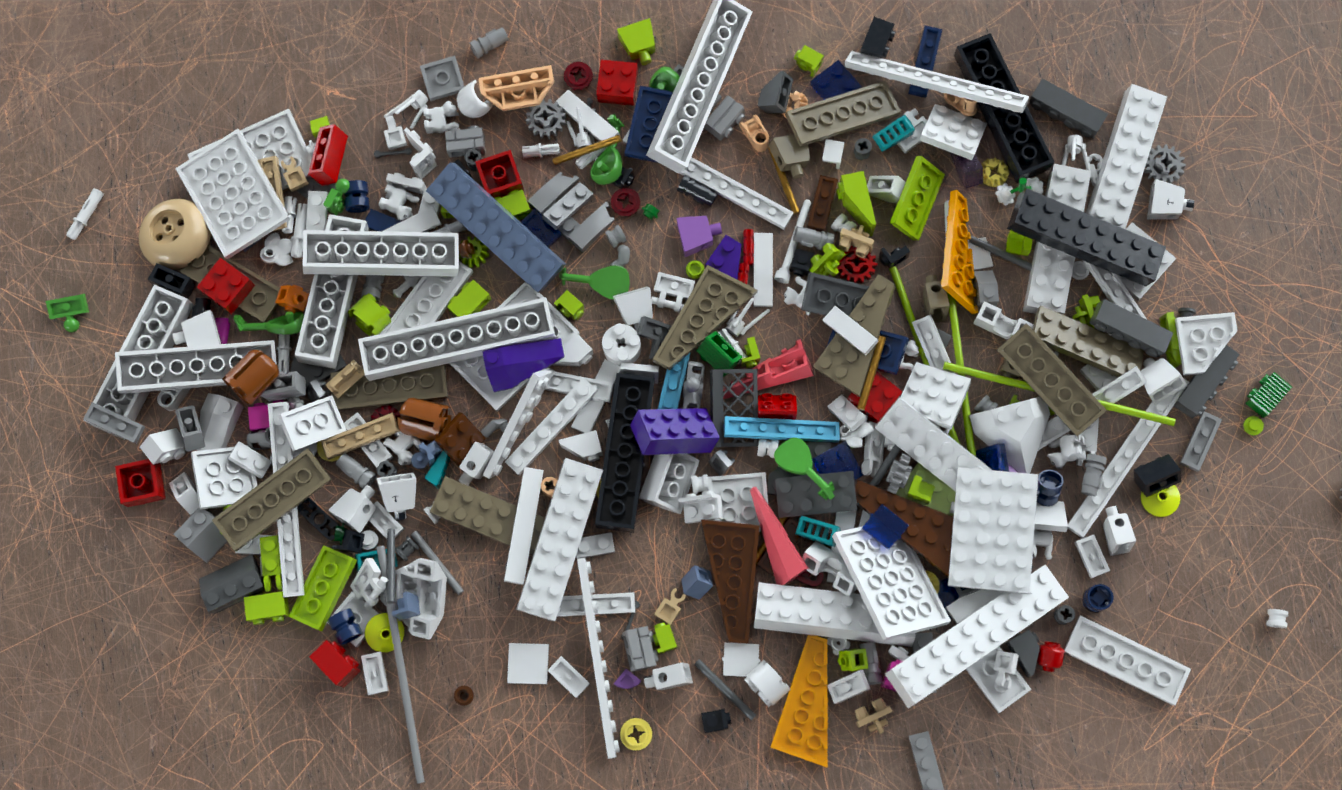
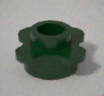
(339, 533)

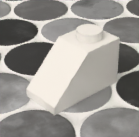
(886, 187)
(576, 352)
(583, 446)
(185, 492)

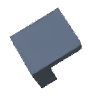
(697, 582)
(407, 606)

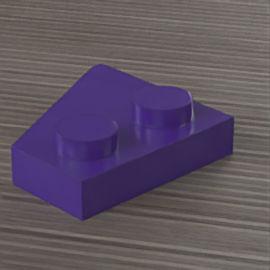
(726, 257)

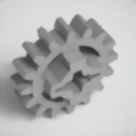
(537, 120)
(1171, 162)
(899, 473)

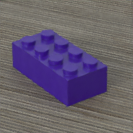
(674, 431)

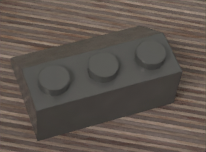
(231, 584)

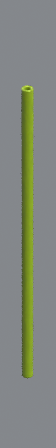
(910, 317)
(959, 361)
(1024, 385)

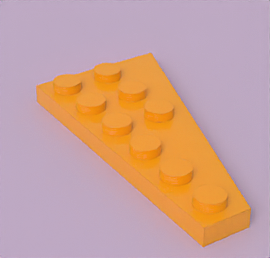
(958, 258)
(805, 712)

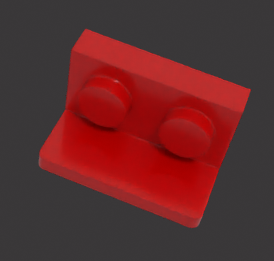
(777, 406)

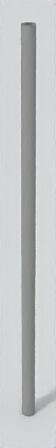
(402, 674)

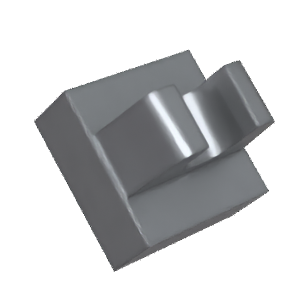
(315, 391)
(721, 462)

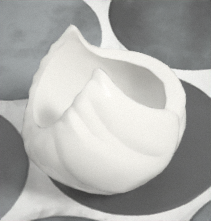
(470, 104)

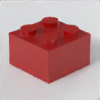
(617, 82)
(499, 174)
(226, 286)
(881, 398)
(140, 483)
(335, 663)

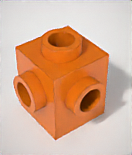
(292, 298)

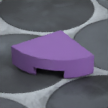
(627, 680)

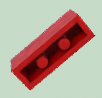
(328, 155)

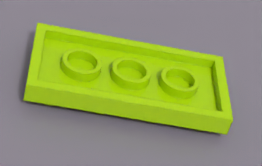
(917, 198)
(323, 588)

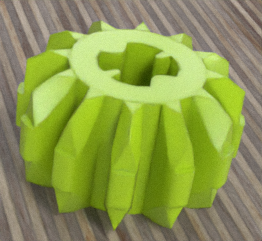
(480, 255)

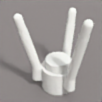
(417, 101)
(582, 139)
(1075, 146)
(736, 325)

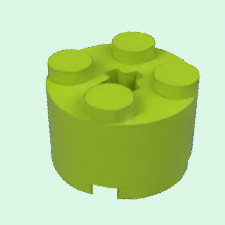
(369, 315)

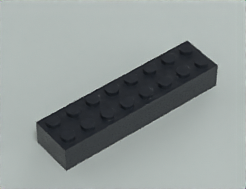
(1013, 131)
(1086, 237)
(623, 456)

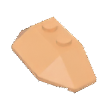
(517, 88)

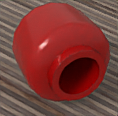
(1050, 656)

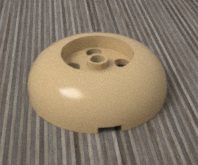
(170, 243)

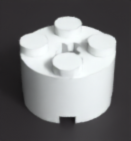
(617, 335)
(767, 682)

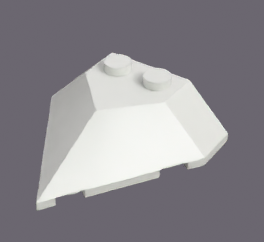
(1017, 426)
(429, 584)

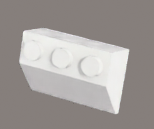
(669, 480)

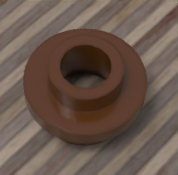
(466, 249)
(457, 695)

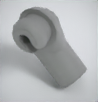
(623, 256)
(493, 425)

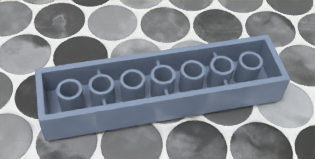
(495, 227)

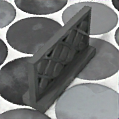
(717, 402)

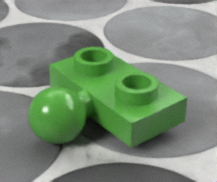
(335, 202)
(67, 308)

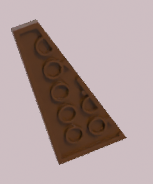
(928, 529)
(733, 563)

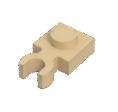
(294, 176)
(668, 609)

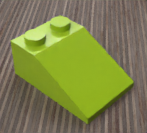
(856, 199)

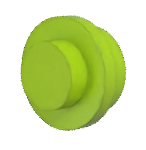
(694, 269)
(1253, 425)

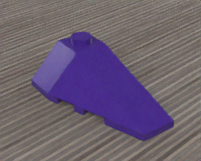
(515, 363)

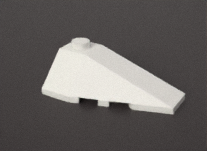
(218, 420)

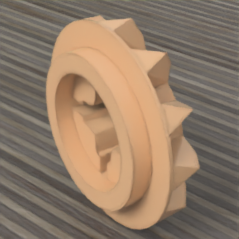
(799, 99)

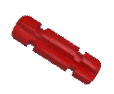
(748, 246)
(743, 269)

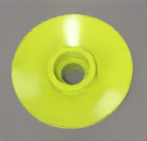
(1160, 507)
(374, 630)

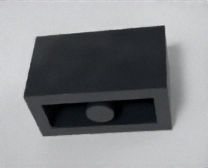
(877, 38)
(171, 280)
(1157, 475)

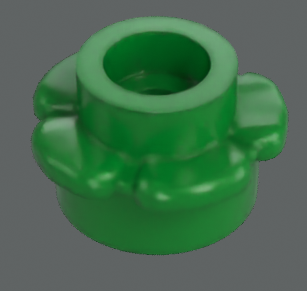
(650, 211)

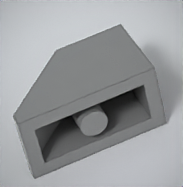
(986, 288)

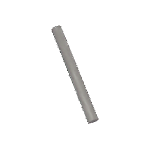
(432, 556)

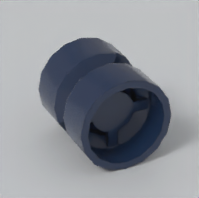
(357, 197)
(1049, 487)
(1097, 598)
(344, 626)

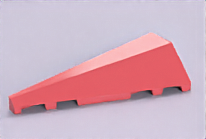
(785, 368)
(782, 554)

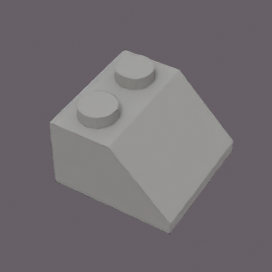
(201, 535)

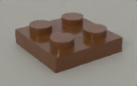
(459, 438)

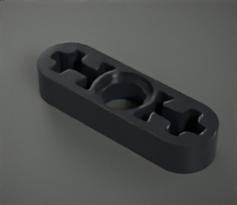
(306, 513)

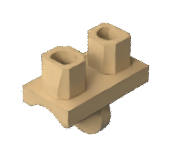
(858, 239)
(880, 708)

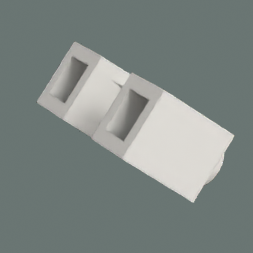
(994, 321)
(823, 559)

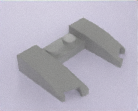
(579, 235)

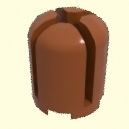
(252, 375)
(423, 419)

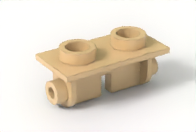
(345, 379)

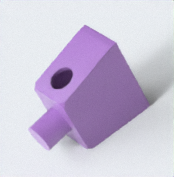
(696, 233)

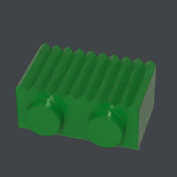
(718, 352)
(1268, 395)

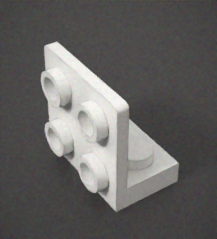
(423, 161)

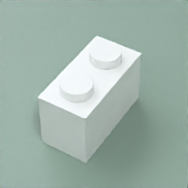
(164, 446)

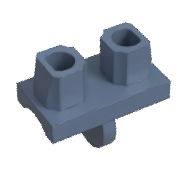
(426, 455)

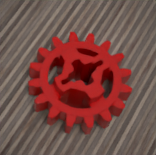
(848, 263)

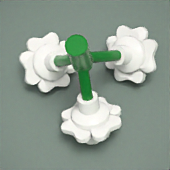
(1006, 193)

